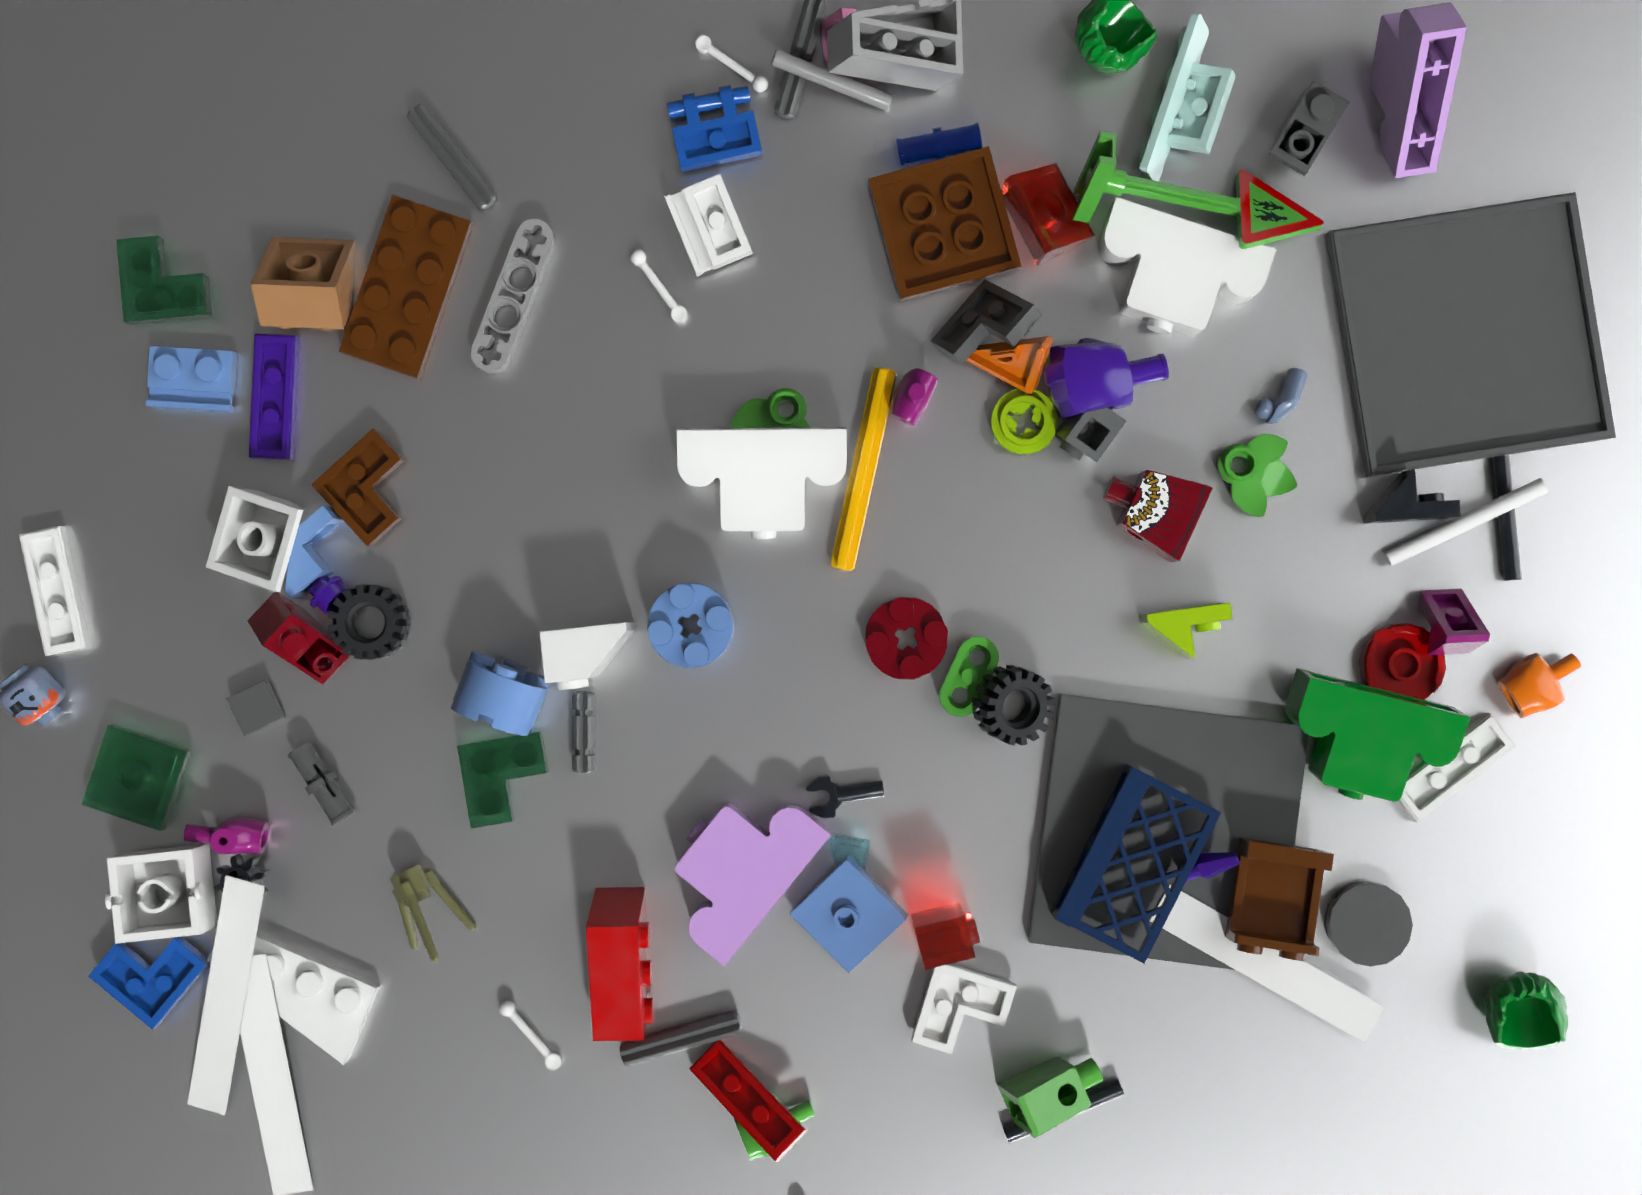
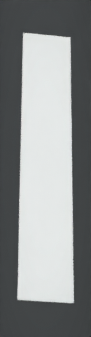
(1287, 977)
(225, 994)
(273, 1085)

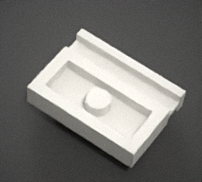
(708, 225)

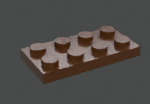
(406, 287)

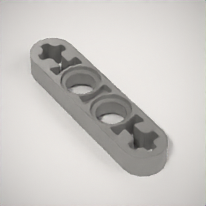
(506, 294)

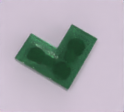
(151, 294)
(486, 773)

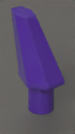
(1213, 864)

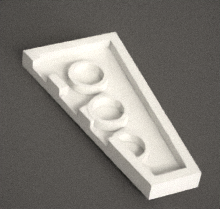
(317, 996)

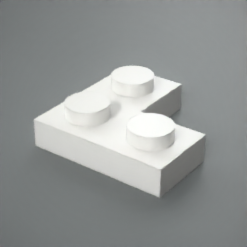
(958, 992)

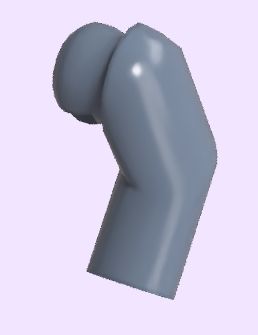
(1288, 399)

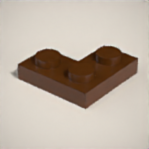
(351, 484)

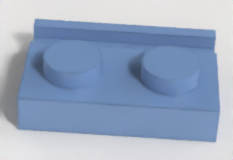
(191, 379)

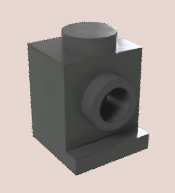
(1101, 430)

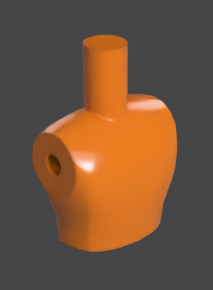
(1535, 685)

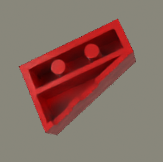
(619, 964)

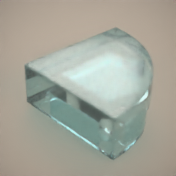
(844, 846)

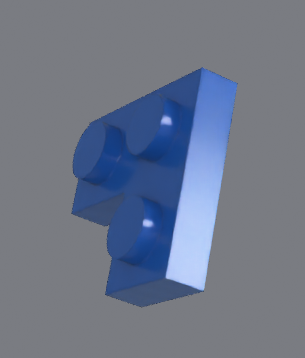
(146, 988)

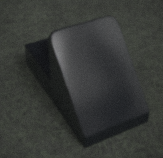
(1400, 503)

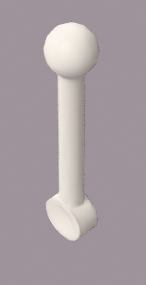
(704, 46)
(678, 313)
(553, 1059)

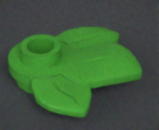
(764, 412)
(1261, 475)

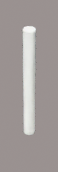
(1465, 522)

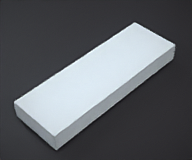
(55, 590)
(1431, 785)

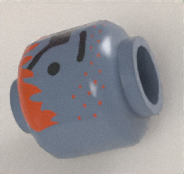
(31, 695)

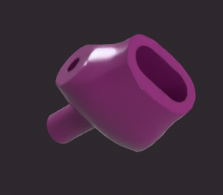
(912, 396)
(232, 835)

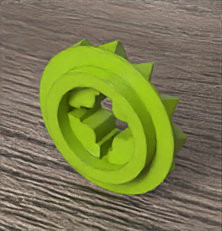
(1043, 416)

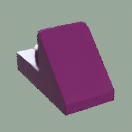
(1453, 622)

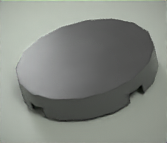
(1369, 923)

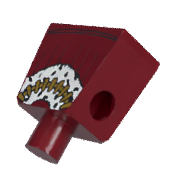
(1159, 510)

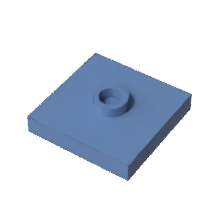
(848, 914)

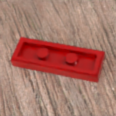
(748, 1100)

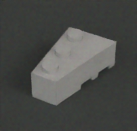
(901, 44)

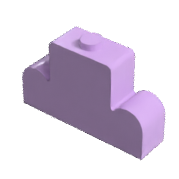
(1415, 83)
(744, 871)

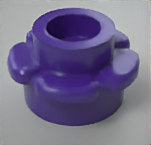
(325, 592)

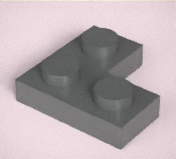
(985, 312)

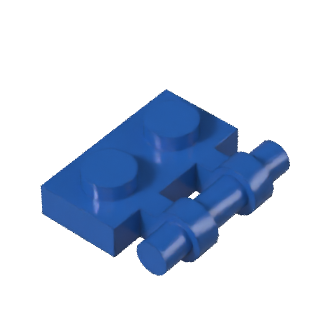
(717, 139)

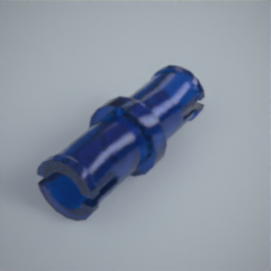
(939, 144)

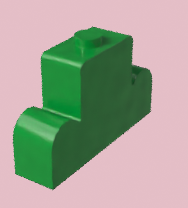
(1371, 733)

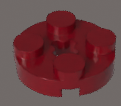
(882, 642)

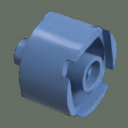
(668, 634)
(500, 694)

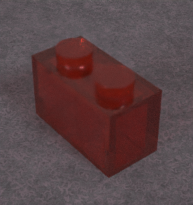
(945, 935)

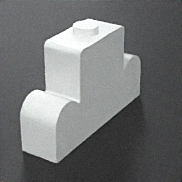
(1178, 267)
(762, 471)

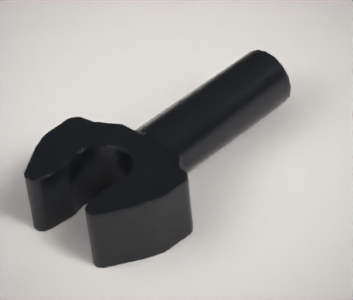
(842, 794)

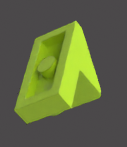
(1175, 625)

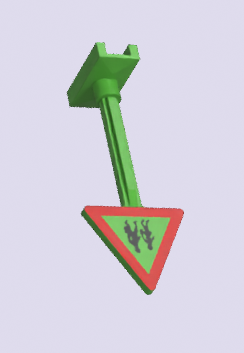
(1261, 210)

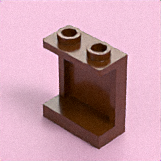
(1276, 898)

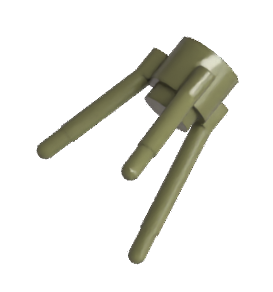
(410, 889)

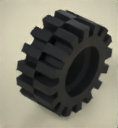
(344, 622)
(1033, 712)

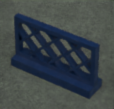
(1101, 847)

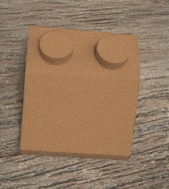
(305, 283)

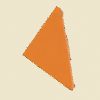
(1016, 365)

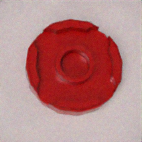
(1399, 661)

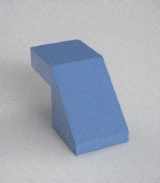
(305, 563)

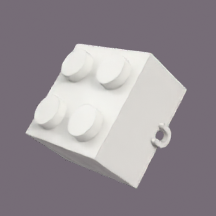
(161, 893)

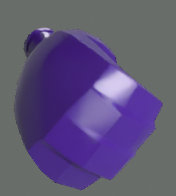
(1097, 376)

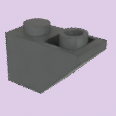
(1308, 127)

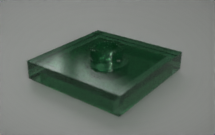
(136, 777)

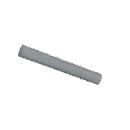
(830, 80)

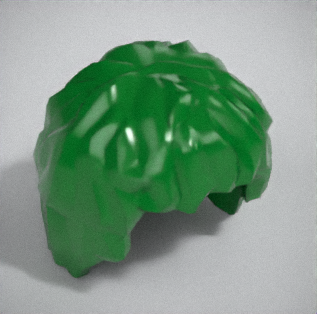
(1113, 35)
(1526, 1012)

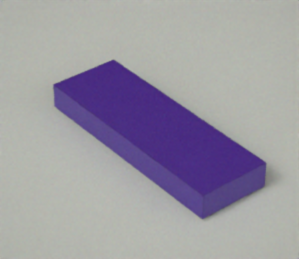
(274, 396)

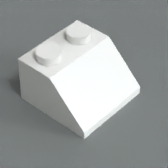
(254, 537)
(581, 652)

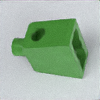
(1049, 1093)

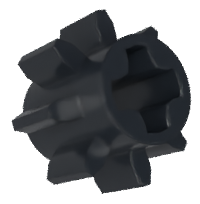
(249, 869)

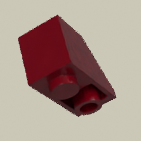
(297, 637)

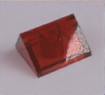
(1044, 212)

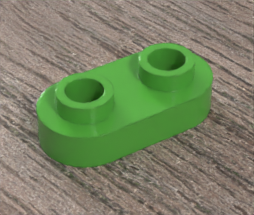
(966, 675)

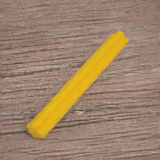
(863, 469)

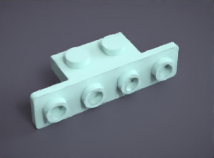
(1191, 103)

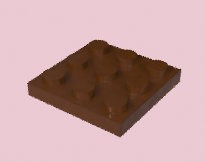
(944, 224)

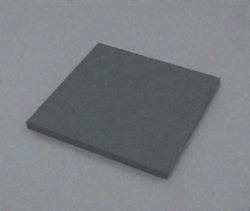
(1470, 334)
(1228, 762)

